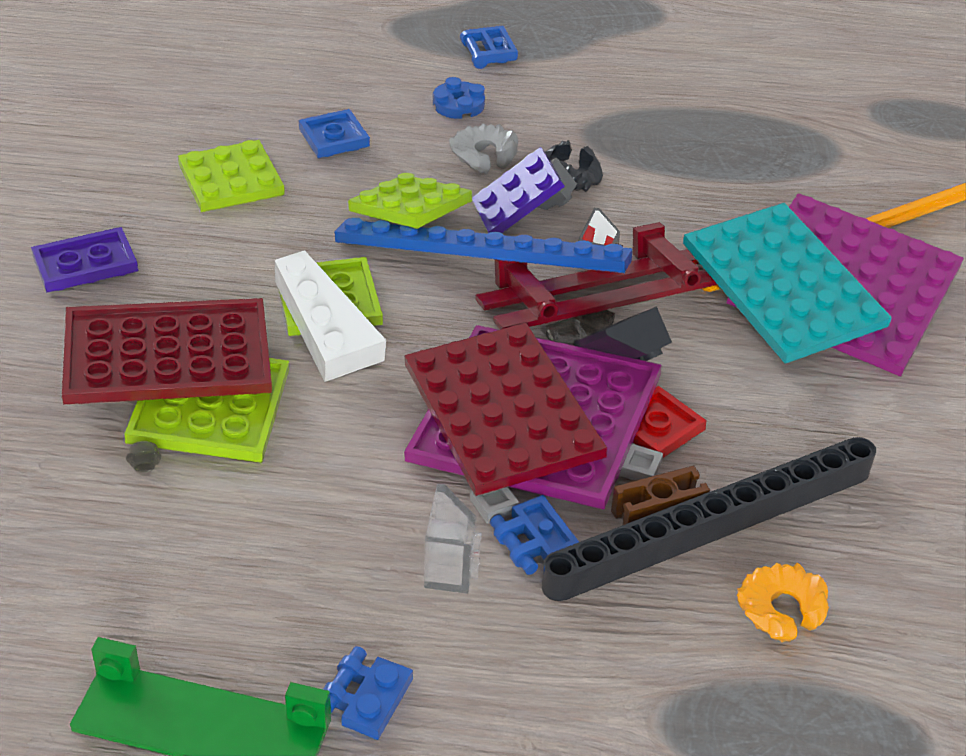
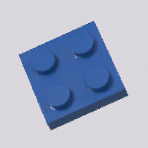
(334, 133)

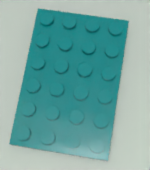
(786, 282)

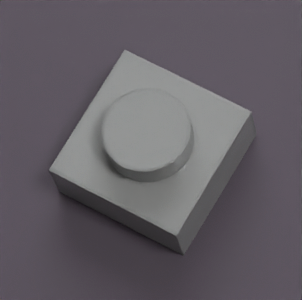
(641, 463)
(494, 503)

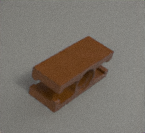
(656, 493)

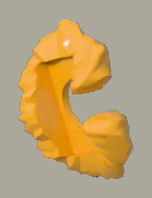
(768, 584)

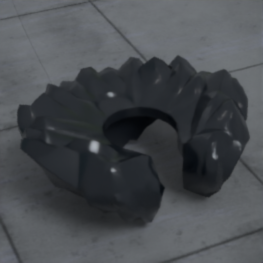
(589, 168)

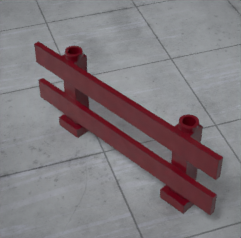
(538, 295)

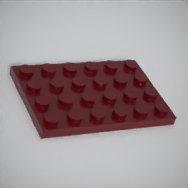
(165, 351)
(503, 408)

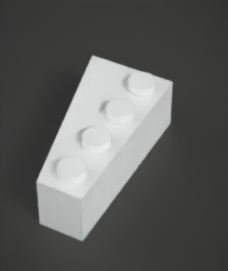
(330, 324)

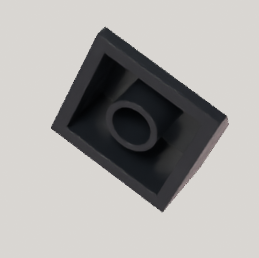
(632, 337)

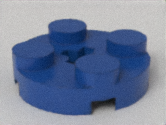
(459, 98)

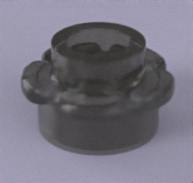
(143, 456)

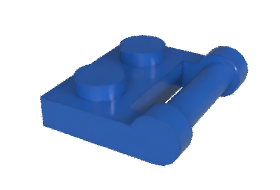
(496, 42)

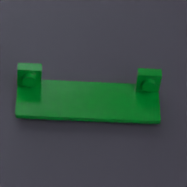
(194, 718)

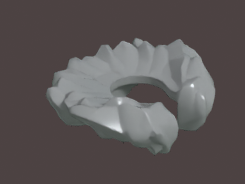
(471, 141)

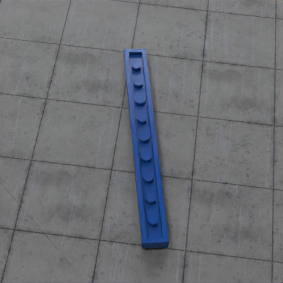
(481, 245)

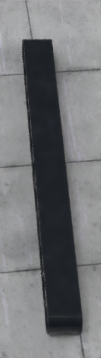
(705, 519)

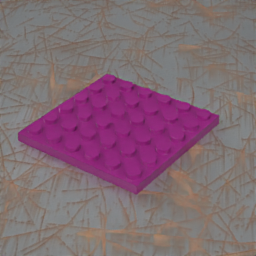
(894, 268)
(611, 394)

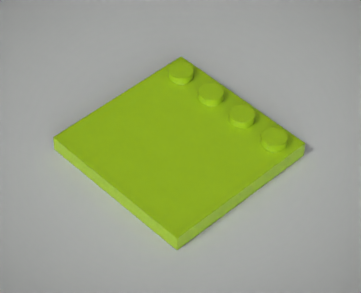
(212, 424)

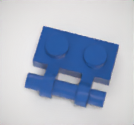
(540, 525)
(376, 697)

